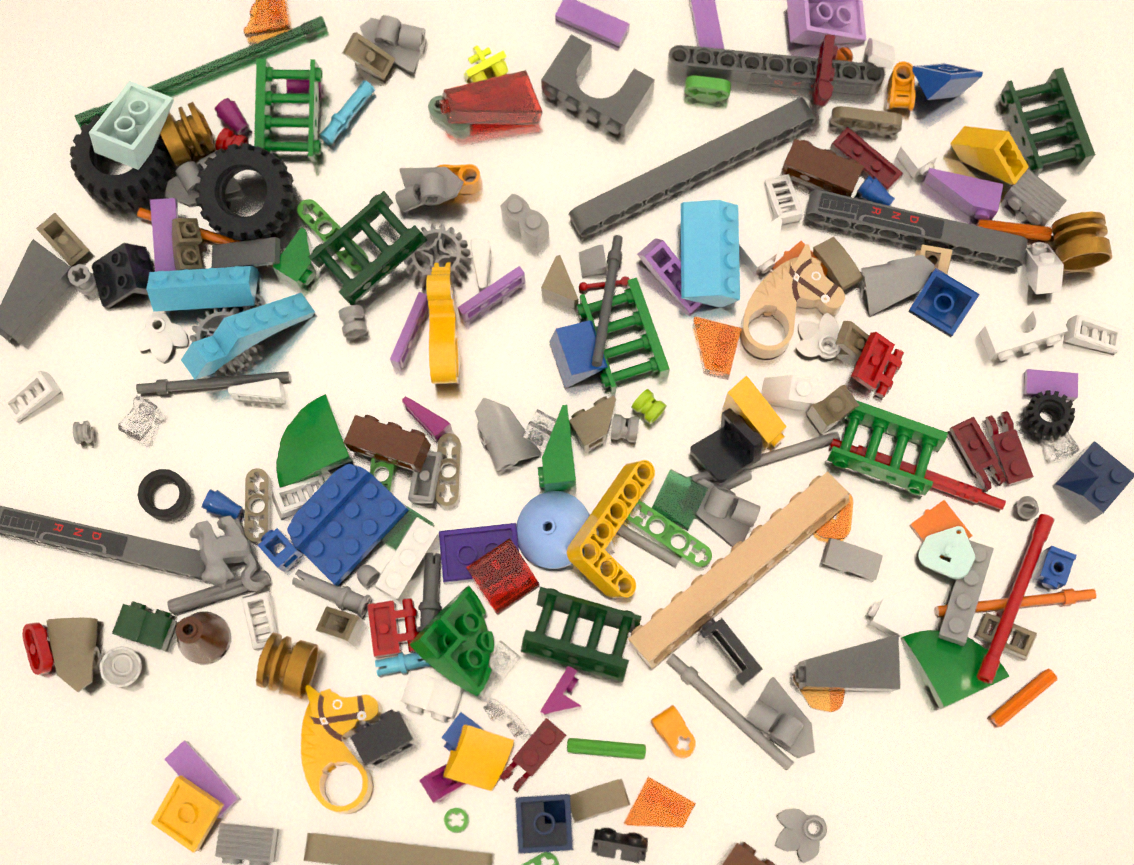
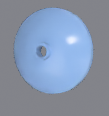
(550, 547)

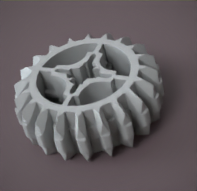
(426, 254)
(207, 329)

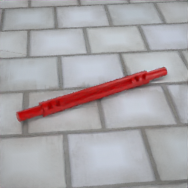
(940, 481)

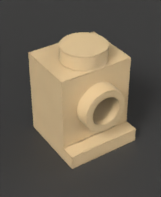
(943, 256)

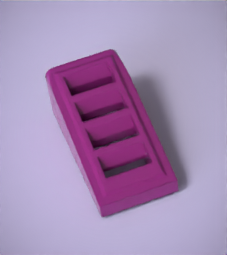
(430, 422)

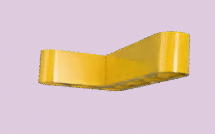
(608, 525)

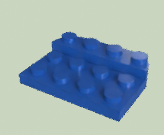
(344, 521)

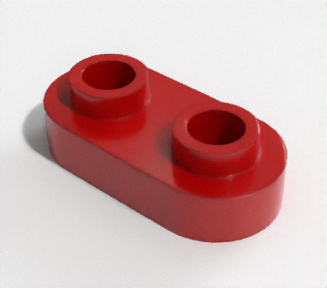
(37, 648)

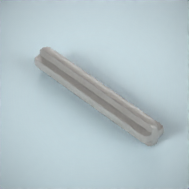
(213, 593)

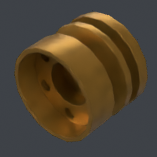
(186, 133)
(1082, 240)
(283, 664)

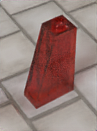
(493, 101)

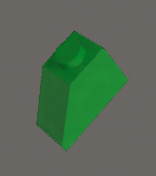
(294, 261)

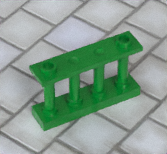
(265, 98)
(649, 339)
(896, 425)

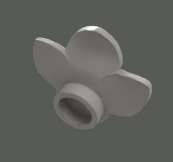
(797, 836)

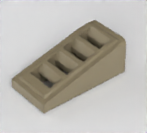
(1020, 631)

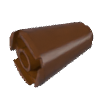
(202, 637)

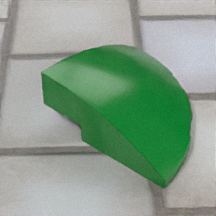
(311, 444)
(458, 642)
(949, 667)

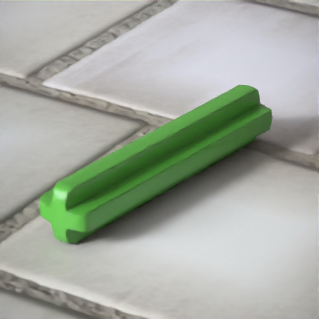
(606, 748)

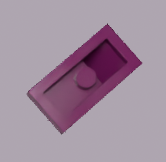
(558, 701)
(439, 787)

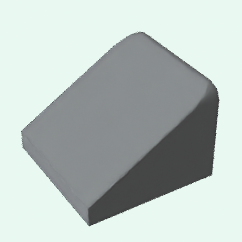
(593, 261)

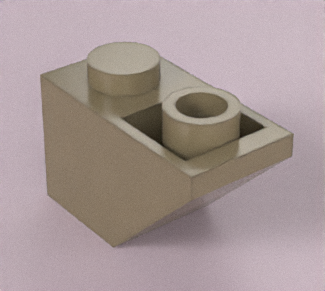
(593, 425)

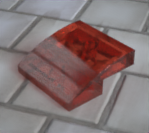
(502, 575)

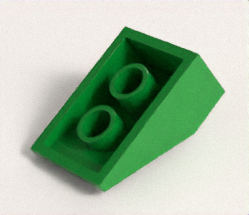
(557, 461)

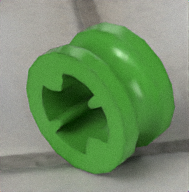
(456, 829)

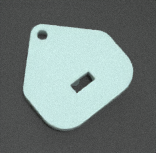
(951, 546)

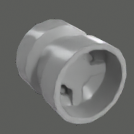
(352, 321)
(624, 427)

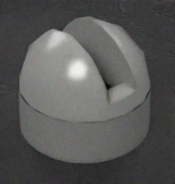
(1025, 508)
(367, 575)

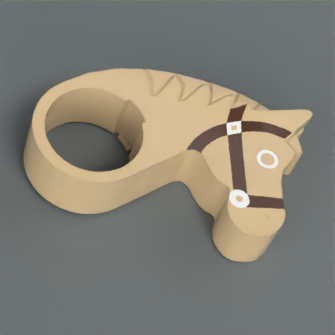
(790, 285)

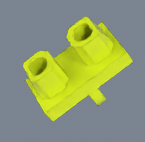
(496, 63)

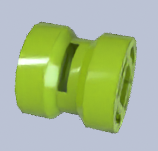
(649, 406)

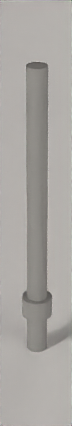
(782, 453)
(690, 675)

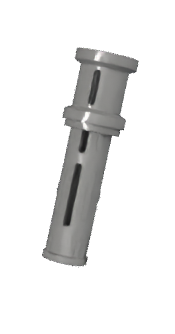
(342, 596)

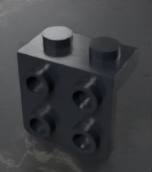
(122, 273)
(729, 448)

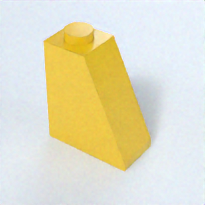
(990, 152)
(756, 411)

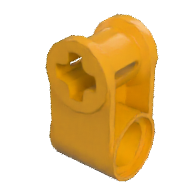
(901, 91)
(464, 172)
(673, 727)

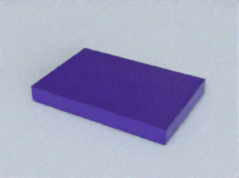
(466, 545)

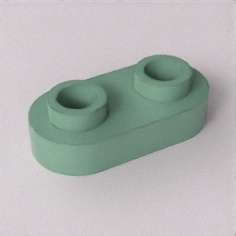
(435, 114)

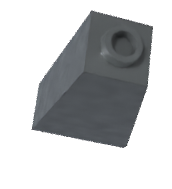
(32, 291)
(856, 668)

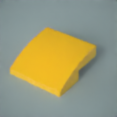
(478, 758)

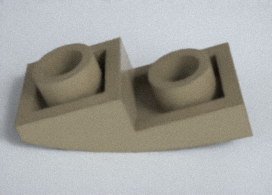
(185, 243)
(840, 265)
(598, 800)

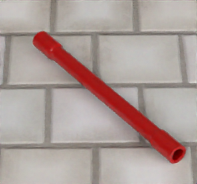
(992, 658)

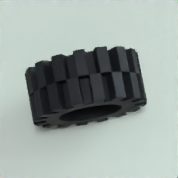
(1053, 402)

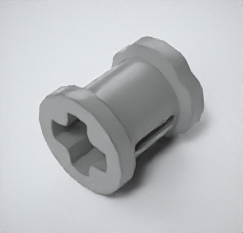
(82, 278)

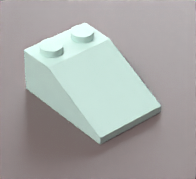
(131, 125)

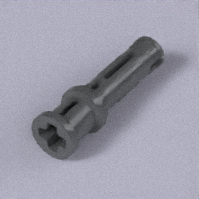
(429, 606)

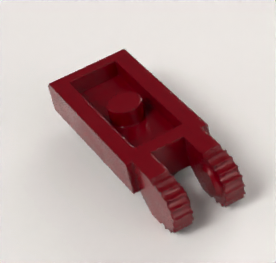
(824, 73)
(1009, 450)
(977, 451)
(535, 752)

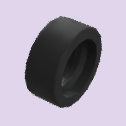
(153, 478)

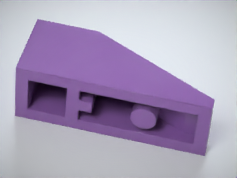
(969, 194)
(667, 269)

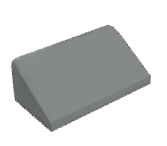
(424, 484)

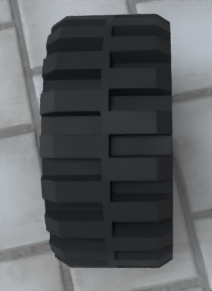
(215, 181)
(120, 189)

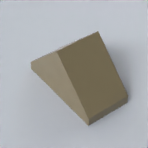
(558, 285)
(340, 625)

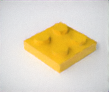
(187, 813)

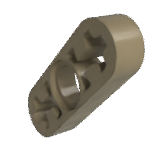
(866, 119)
(454, 489)
(265, 513)

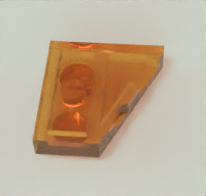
(267, 18)
(717, 345)
(659, 807)

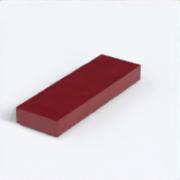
(852, 146)

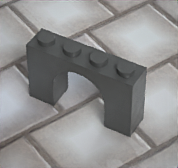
(614, 112)

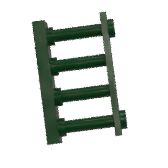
(1064, 106)
(390, 256)
(574, 655)

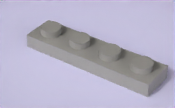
(965, 597)

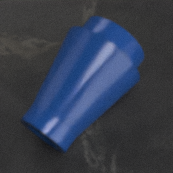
(875, 192)
(219, 504)

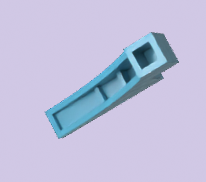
(243, 331)

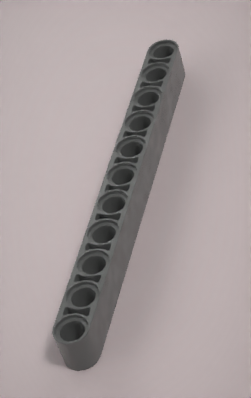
(691, 167)

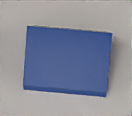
(945, 79)
(944, 301)
(574, 351)

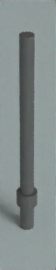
(614, 260)
(163, 386)

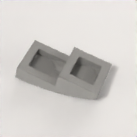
(852, 559)

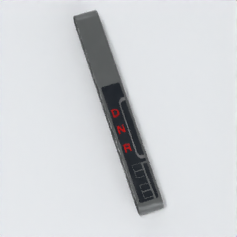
(764, 75)
(916, 228)
(101, 542)

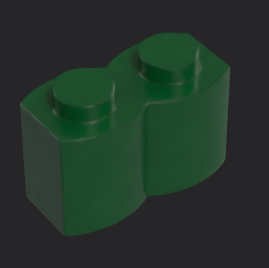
(144, 626)

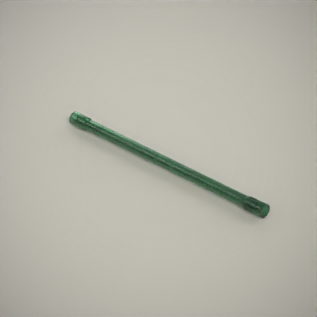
(304, 30)

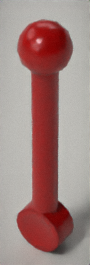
(583, 286)

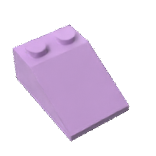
(816, 18)

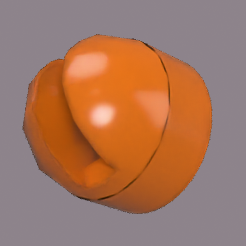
(844, 51)

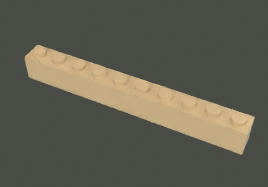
(739, 569)

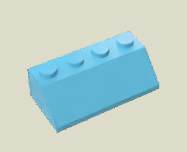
(710, 252)
(202, 288)

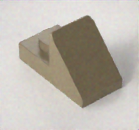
(368, 56)
(62, 239)
(851, 341)
(832, 409)

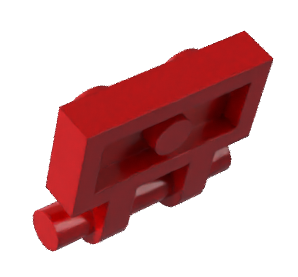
(872, 362)
(385, 629)

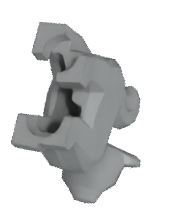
(225, 549)

